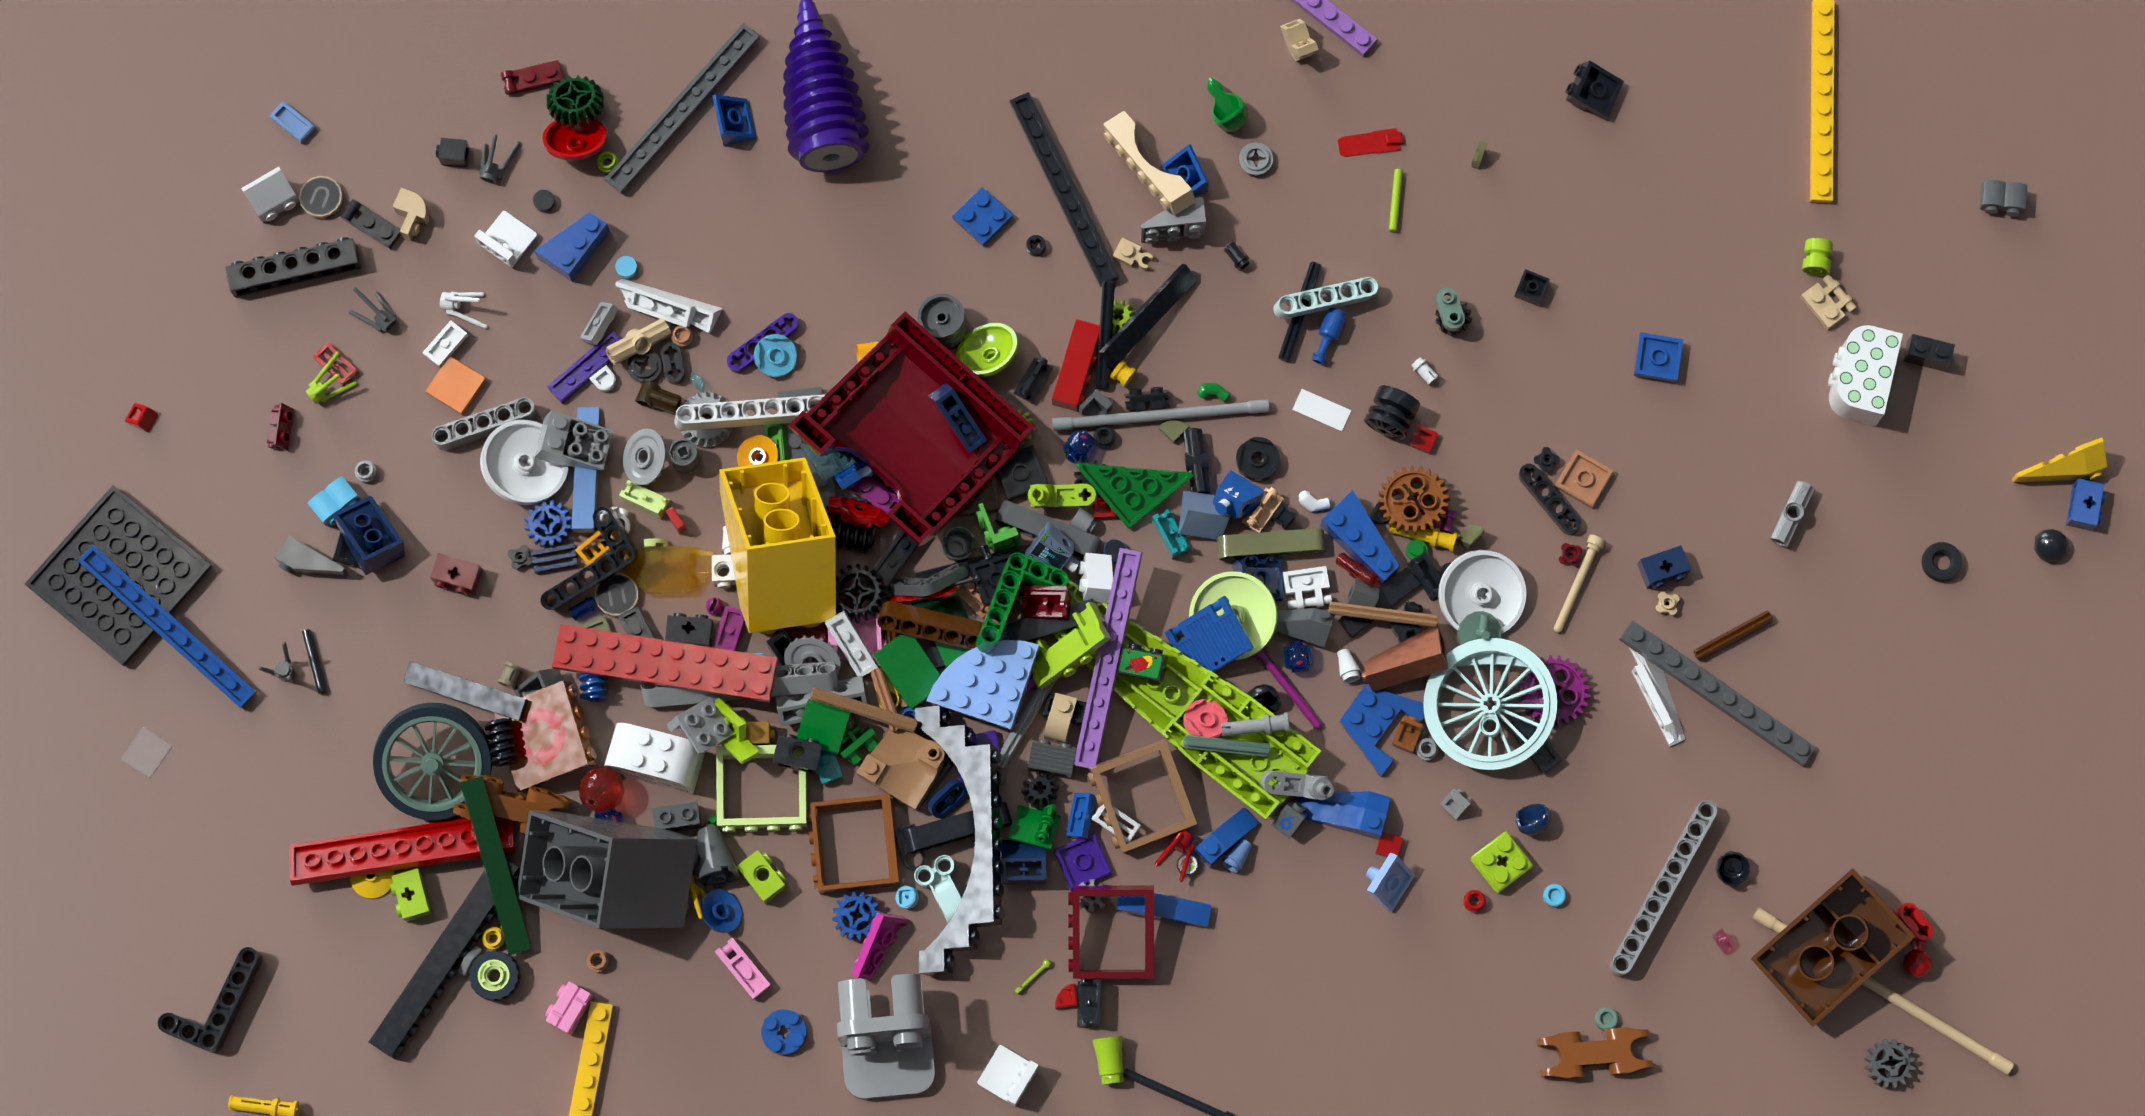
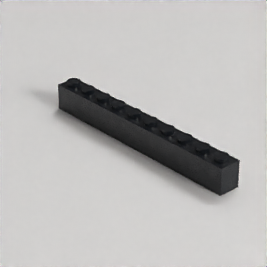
(438, 968)

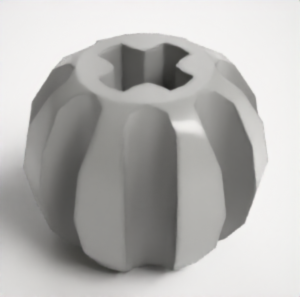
(1091, 903)

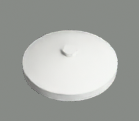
(511, 468)
(1482, 583)

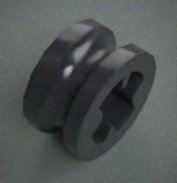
(1037, 251)

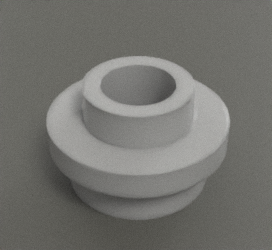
(362, 466)
(1429, 743)

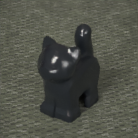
(1402, 630)

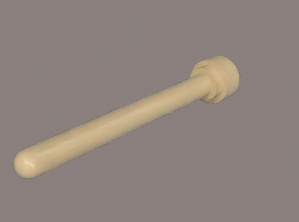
(1594, 545)

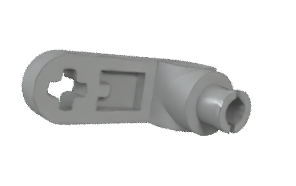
(1298, 785)

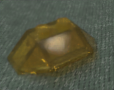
(670, 568)

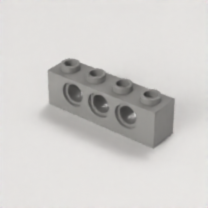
(792, 707)

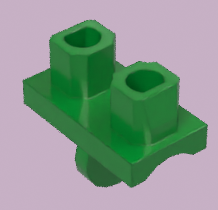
(866, 738)

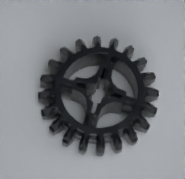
(867, 593)

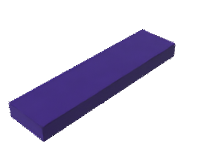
(584, 368)

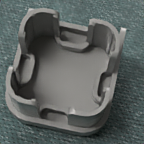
(889, 1052)

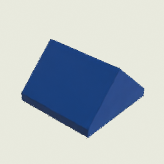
(733, 119)
(1189, 168)

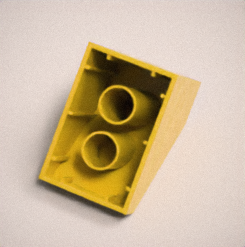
(779, 545)

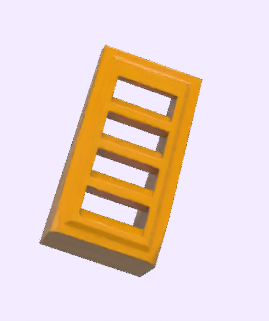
(580, 550)

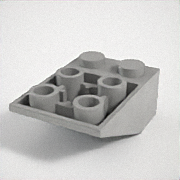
(1187, 223)
(573, 442)

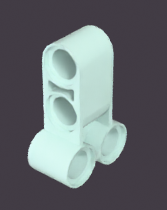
(941, 886)

